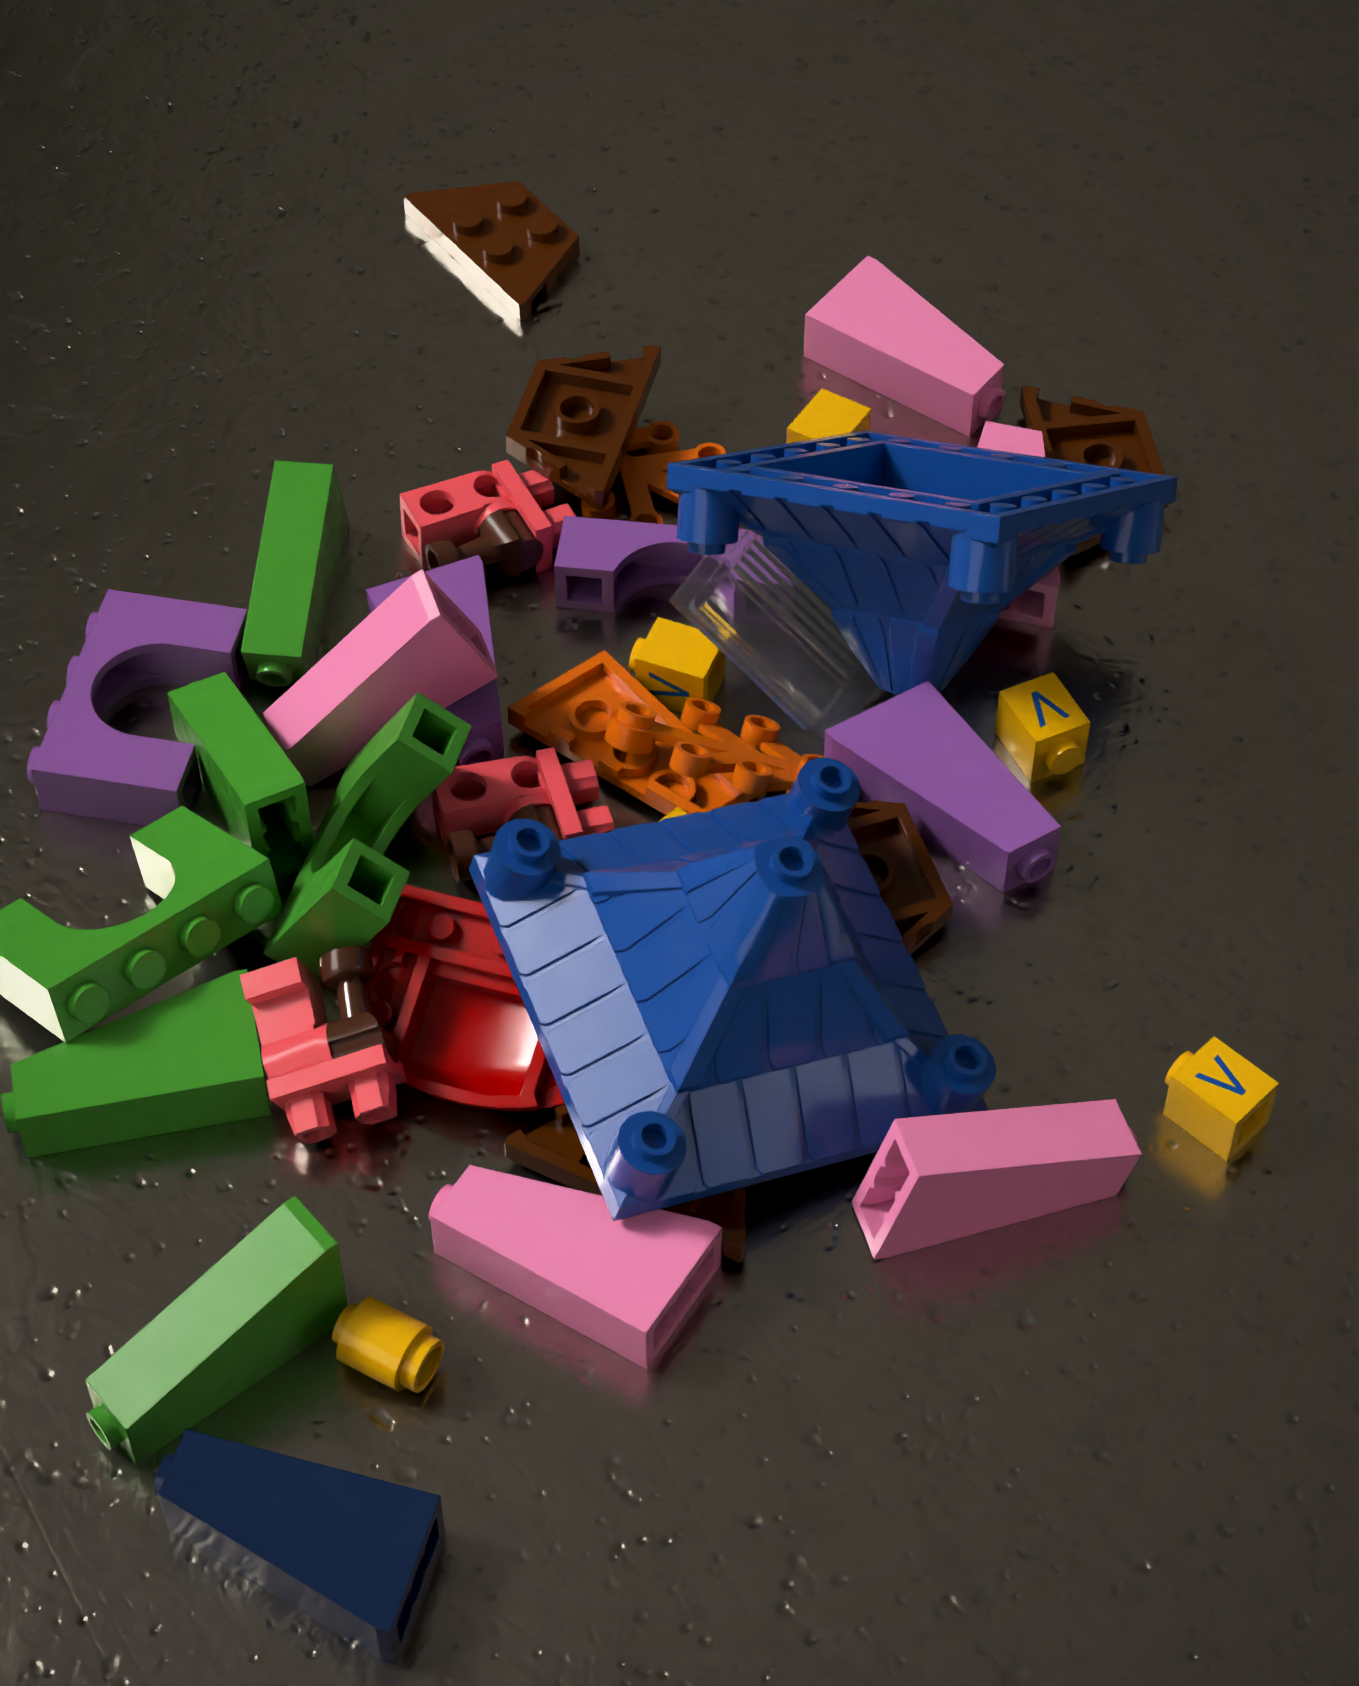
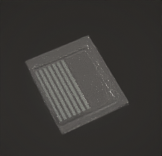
(776, 634)

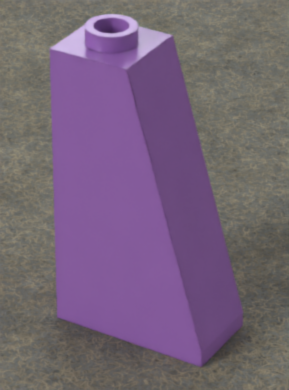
(466, 587)
(952, 785)

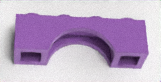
(610, 560)

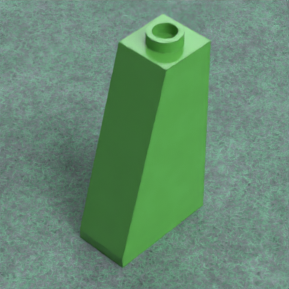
(294, 572)
(245, 771)
(144, 1075)
(221, 1334)

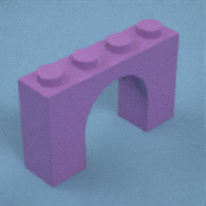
(129, 647)

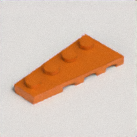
(573, 719)

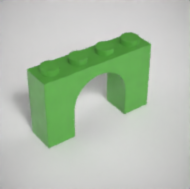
(345, 881)
(79, 977)

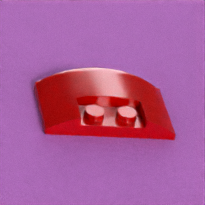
(456, 1007)

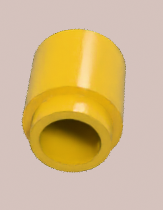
(387, 1345)

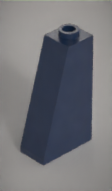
(308, 1533)

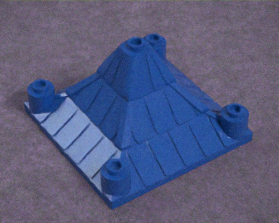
(916, 534)
(722, 993)

